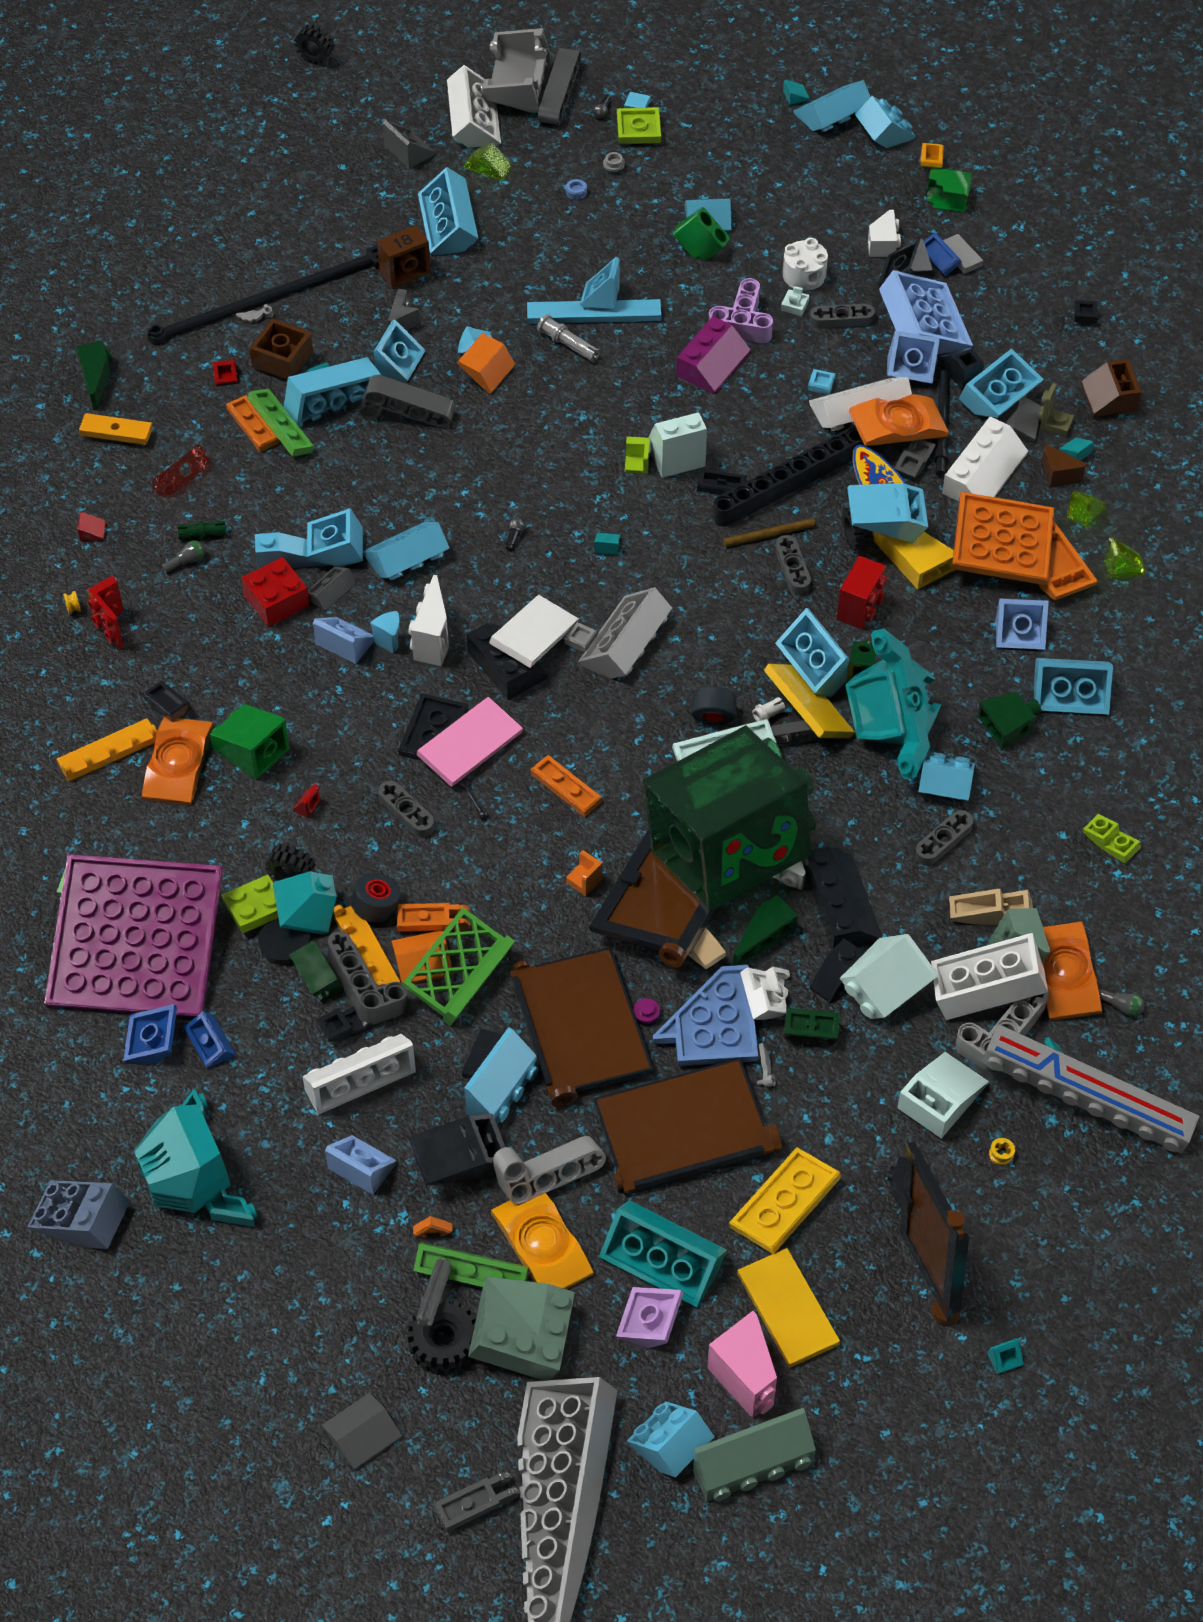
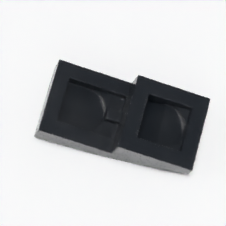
(342, 1025)

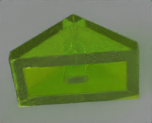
(489, 161)
(1084, 508)
(1122, 560)

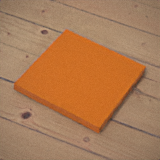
(1003, 538)

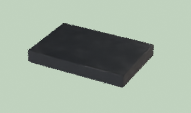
(428, 720)

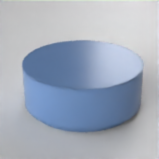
(576, 189)

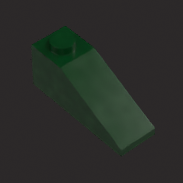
(95, 369)
(768, 926)

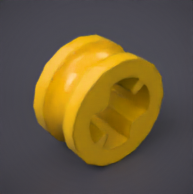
(72, 602)
(1006, 1157)

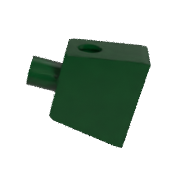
(861, 658)
(1008, 718)

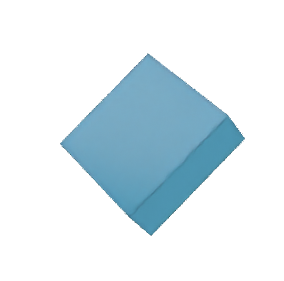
(637, 100)
(821, 381)

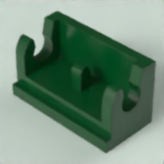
(316, 971)
(812, 1024)

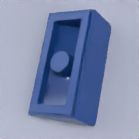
(209, 1039)

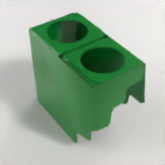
(949, 190)
(701, 235)

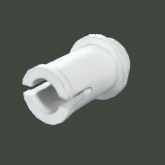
(768, 710)

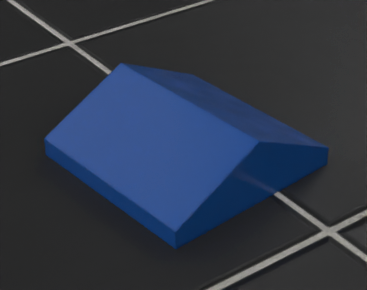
(150, 1035)

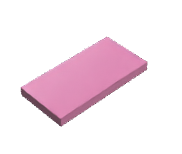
(469, 741)

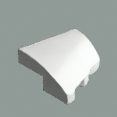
(766, 992)

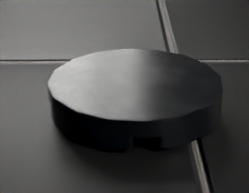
(279, 942)

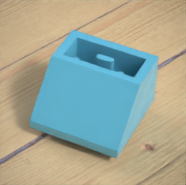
(884, 123)
(946, 776)
(670, 1437)

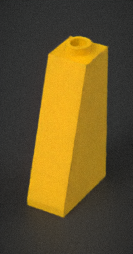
(919, 561)

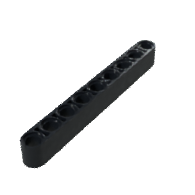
(786, 477)

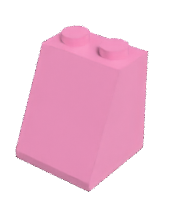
(744, 1365)

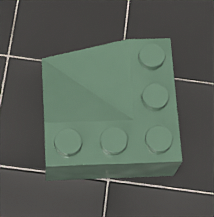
(522, 1326)

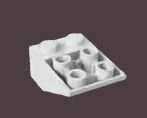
(430, 627)

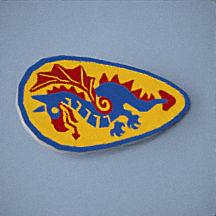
(872, 468)

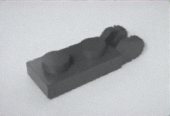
(474, 1501)

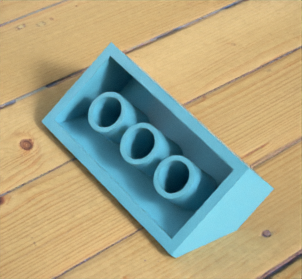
(447, 214)

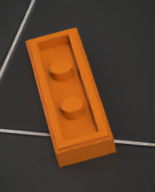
(252, 424)
(566, 785)

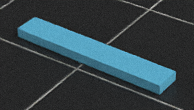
(575, 313)

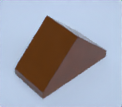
(1061, 467)

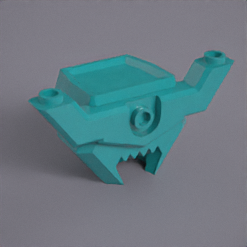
(892, 702)
(186, 1166)

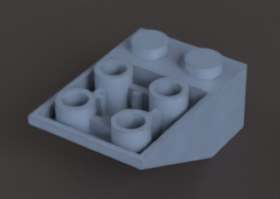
(80, 1212)

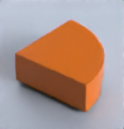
(432, 1225)

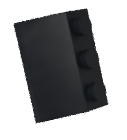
(504, 671)

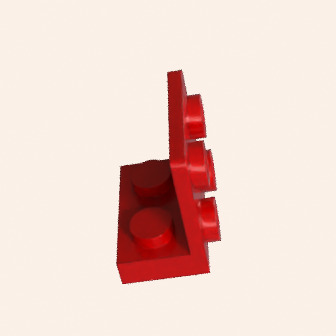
(106, 606)

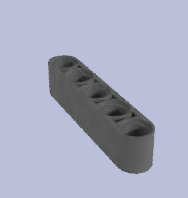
(559, 86)

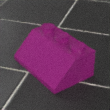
(712, 355)

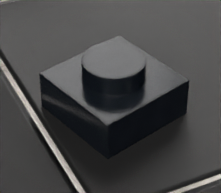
(1085, 311)

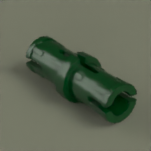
(201, 530)

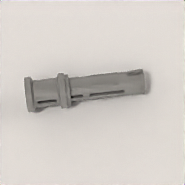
(560, 333)

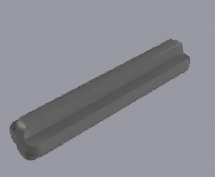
(433, 1293)

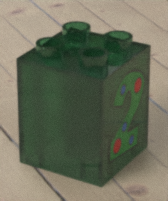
(729, 816)

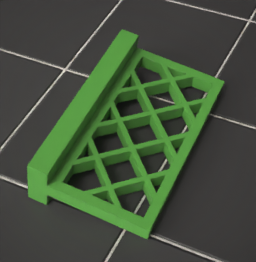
(474, 981)

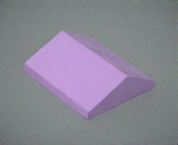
(649, 1316)

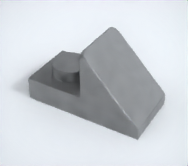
(403, 312)

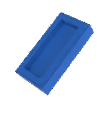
(941, 254)

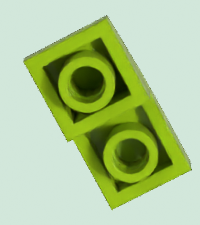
(1107, 836)

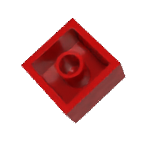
(275, 591)
(861, 593)

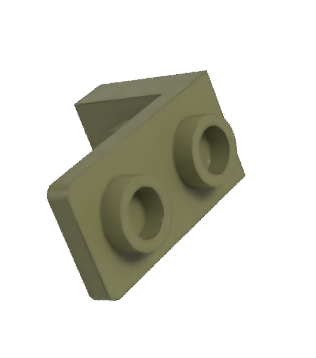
(1051, 419)

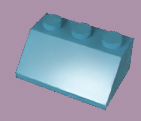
(834, 106)
(1000, 386)
(407, 550)
(814, 654)
(1073, 685)
(501, 1077)

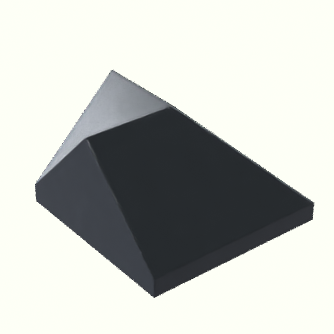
(909, 259)

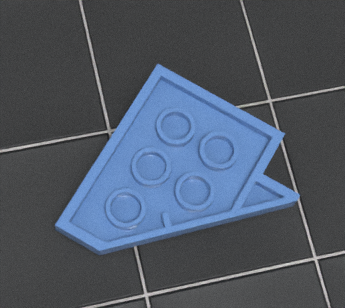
(713, 1023)

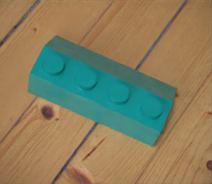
(662, 1252)

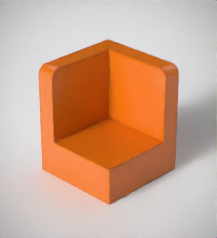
(586, 874)

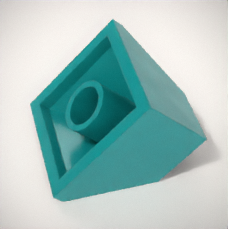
(305, 902)

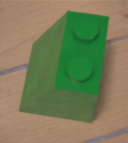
(251, 739)

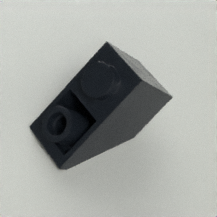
(962, 365)

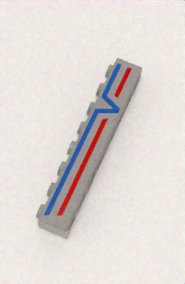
(1090, 1089)

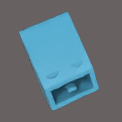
(889, 509)

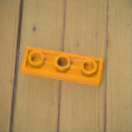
(115, 429)

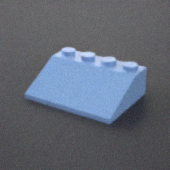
(924, 309)

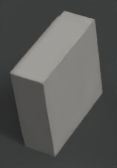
(580, 637)

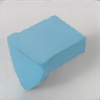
(469, 337)
(385, 631)

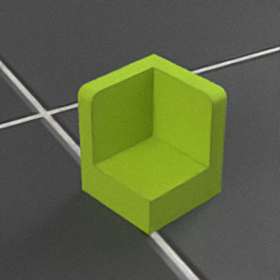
(637, 455)

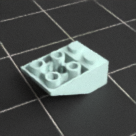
(941, 1093)

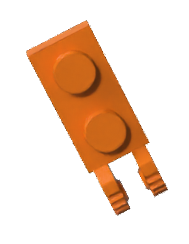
(429, 917)

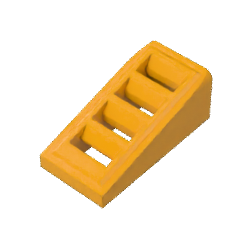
(931, 155)

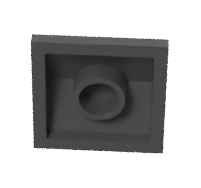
(1023, 419)
(362, 1431)

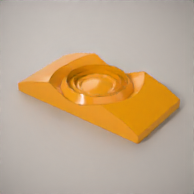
(543, 1242)

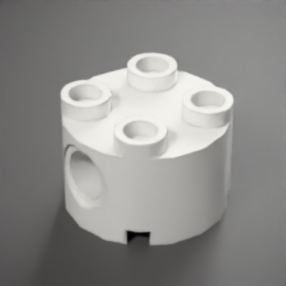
(805, 264)

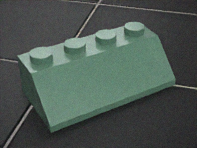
(754, 1455)

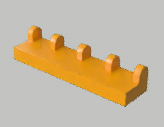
(107, 749)
(366, 944)

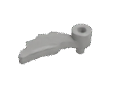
(252, 315)
(768, 1080)

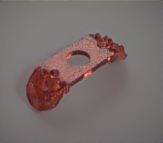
(172, 480)

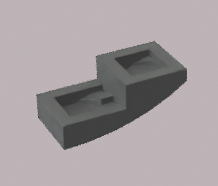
(915, 458)

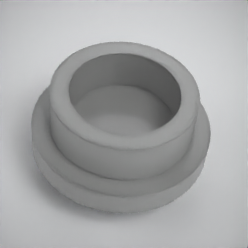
(613, 162)

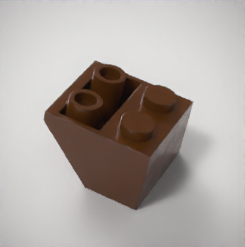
(1112, 389)

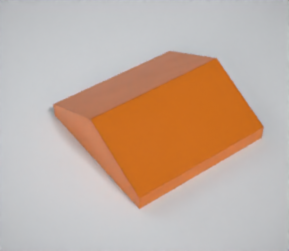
(487, 362)
(412, 949)

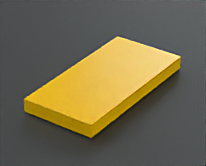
(813, 708)
(785, 1200)
(788, 1308)

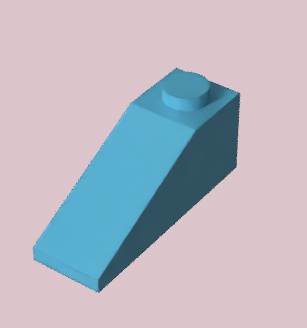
(277, 545)

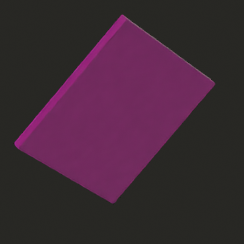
(133, 935)

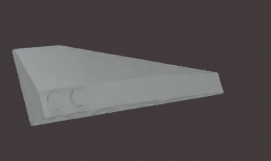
(562, 1469)

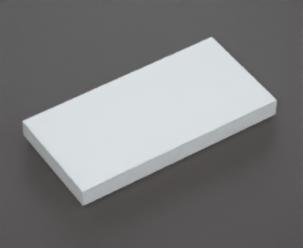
(533, 631)

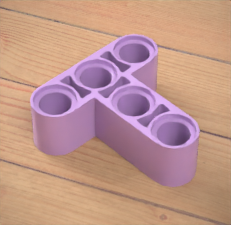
(743, 316)

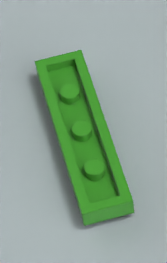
(280, 422)
(466, 1266)

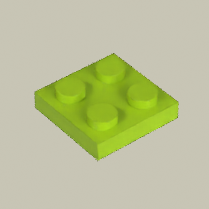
(638, 125)
(252, 904)

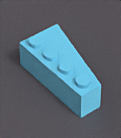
(327, 389)

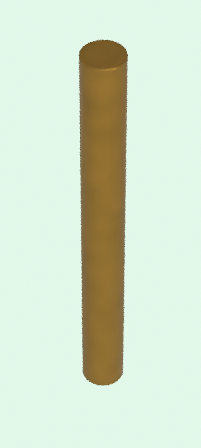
(769, 532)

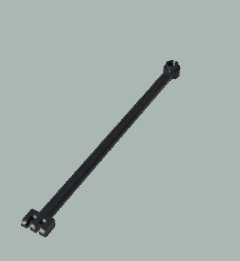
(158, 335)

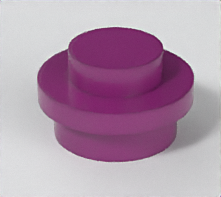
(646, 1011)

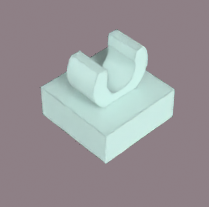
(795, 301)

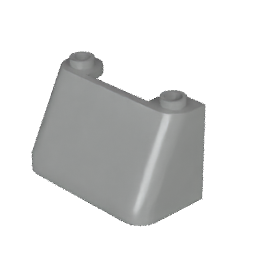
(519, 69)

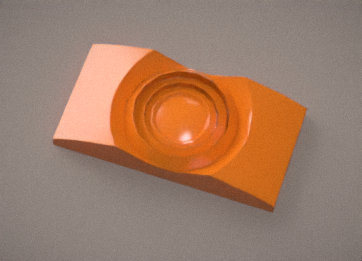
(898, 420)
(1066, 568)
(176, 761)
(1070, 973)

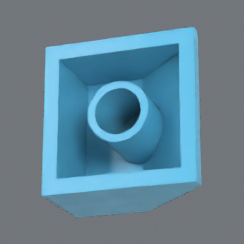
(335, 539)

